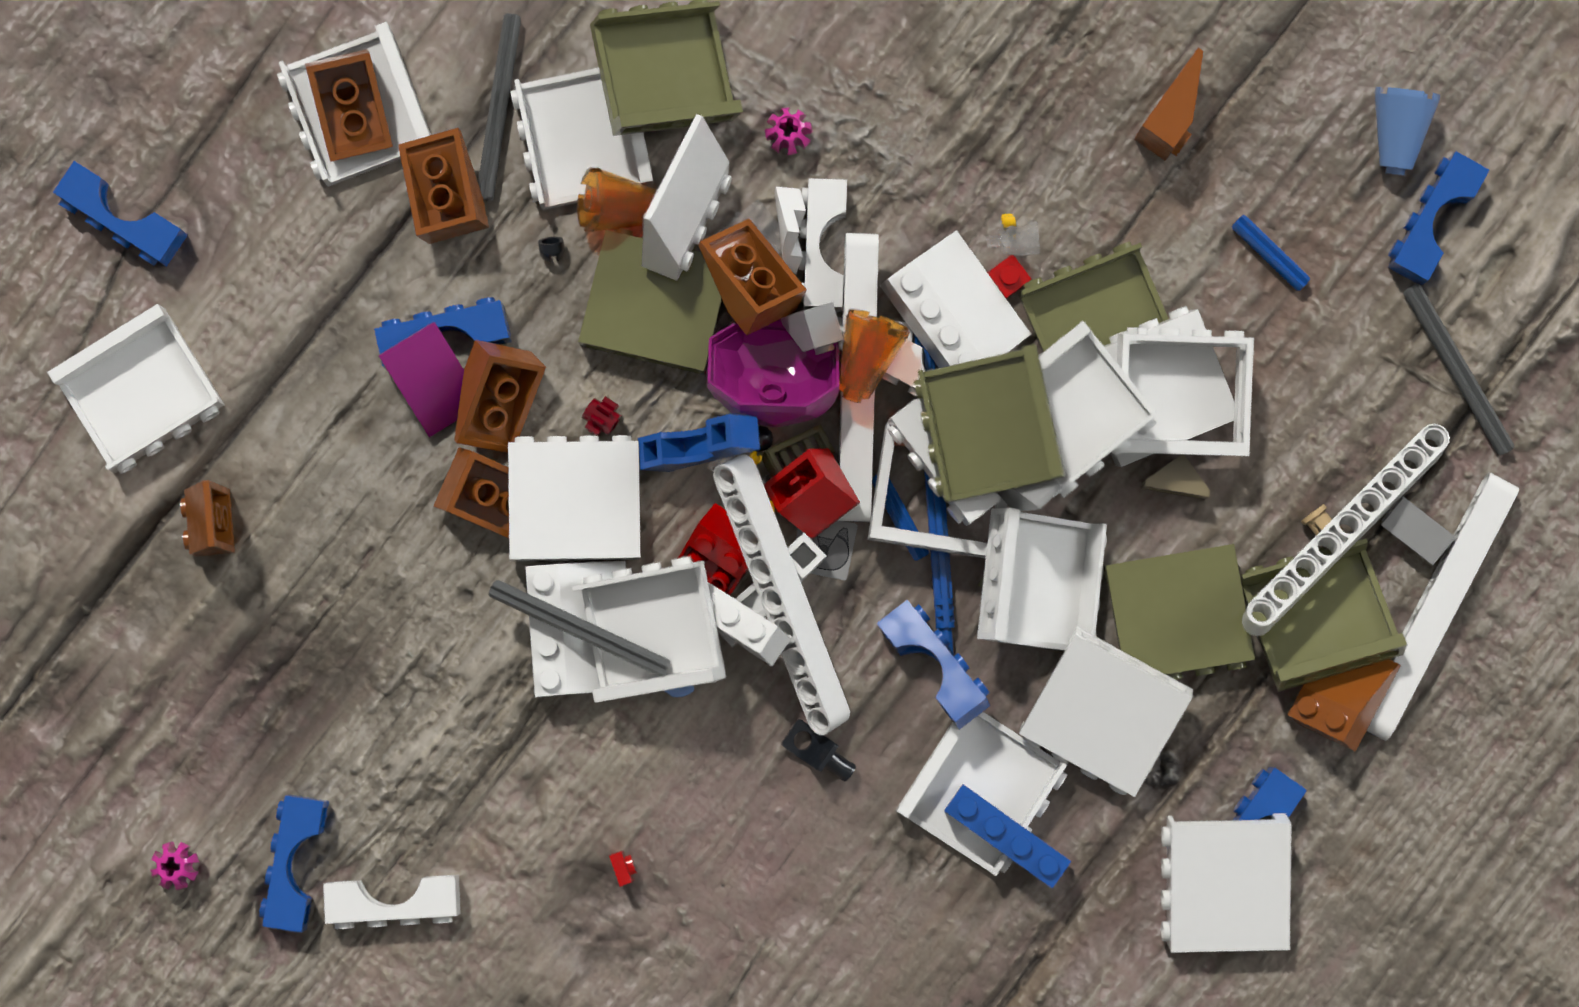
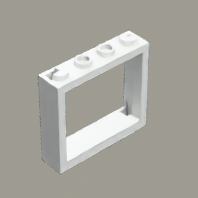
(1243, 389)
(912, 538)

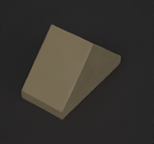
(1178, 479)

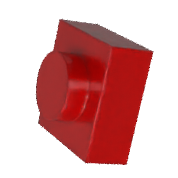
(1009, 276)
(623, 867)

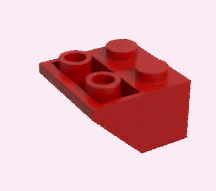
(812, 492)
(718, 548)

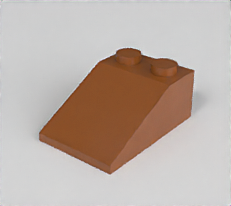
(349, 105)
(1168, 123)
(442, 187)
(751, 276)
(496, 395)
(477, 492)
(208, 519)
(1344, 703)

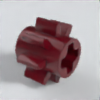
(601, 416)

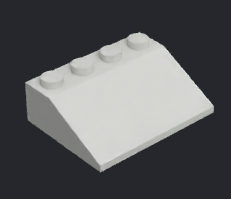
(685, 202)
(954, 305)
(558, 659)

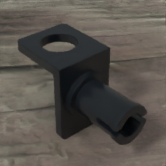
(820, 752)

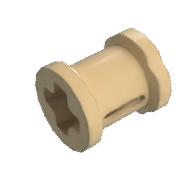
(1318, 520)

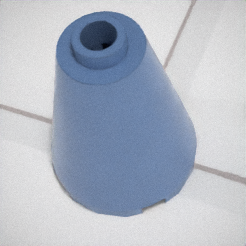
(1402, 125)

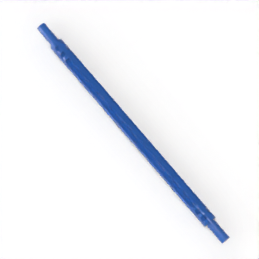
(939, 560)

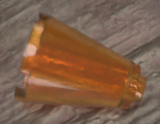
(612, 201)
(868, 352)

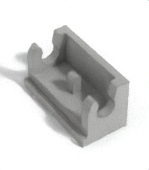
(1417, 530)

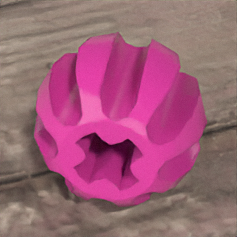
(780, 125)
(179, 856)

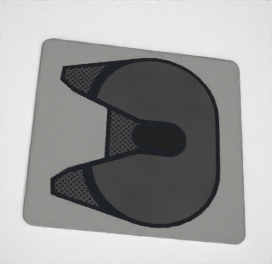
(837, 545)

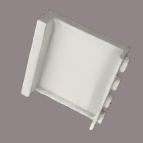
(397, 96)
(571, 131)
(1178, 382)
(137, 389)
(1090, 404)
(574, 499)
(1040, 579)
(659, 611)
(1106, 713)
(994, 766)
(1227, 885)

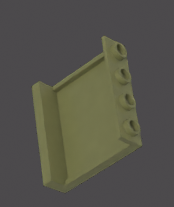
(662, 67)
(1102, 293)
(648, 313)
(989, 425)
(1181, 611)
(1332, 627)

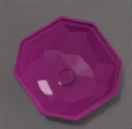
(771, 375)

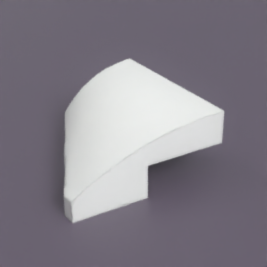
(790, 215)

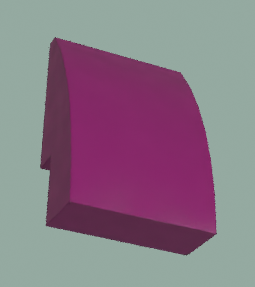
(427, 377)

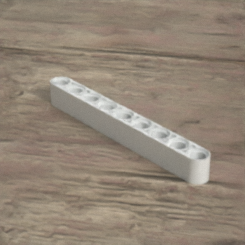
(858, 418)
(1340, 542)
(781, 593)
(1444, 596)

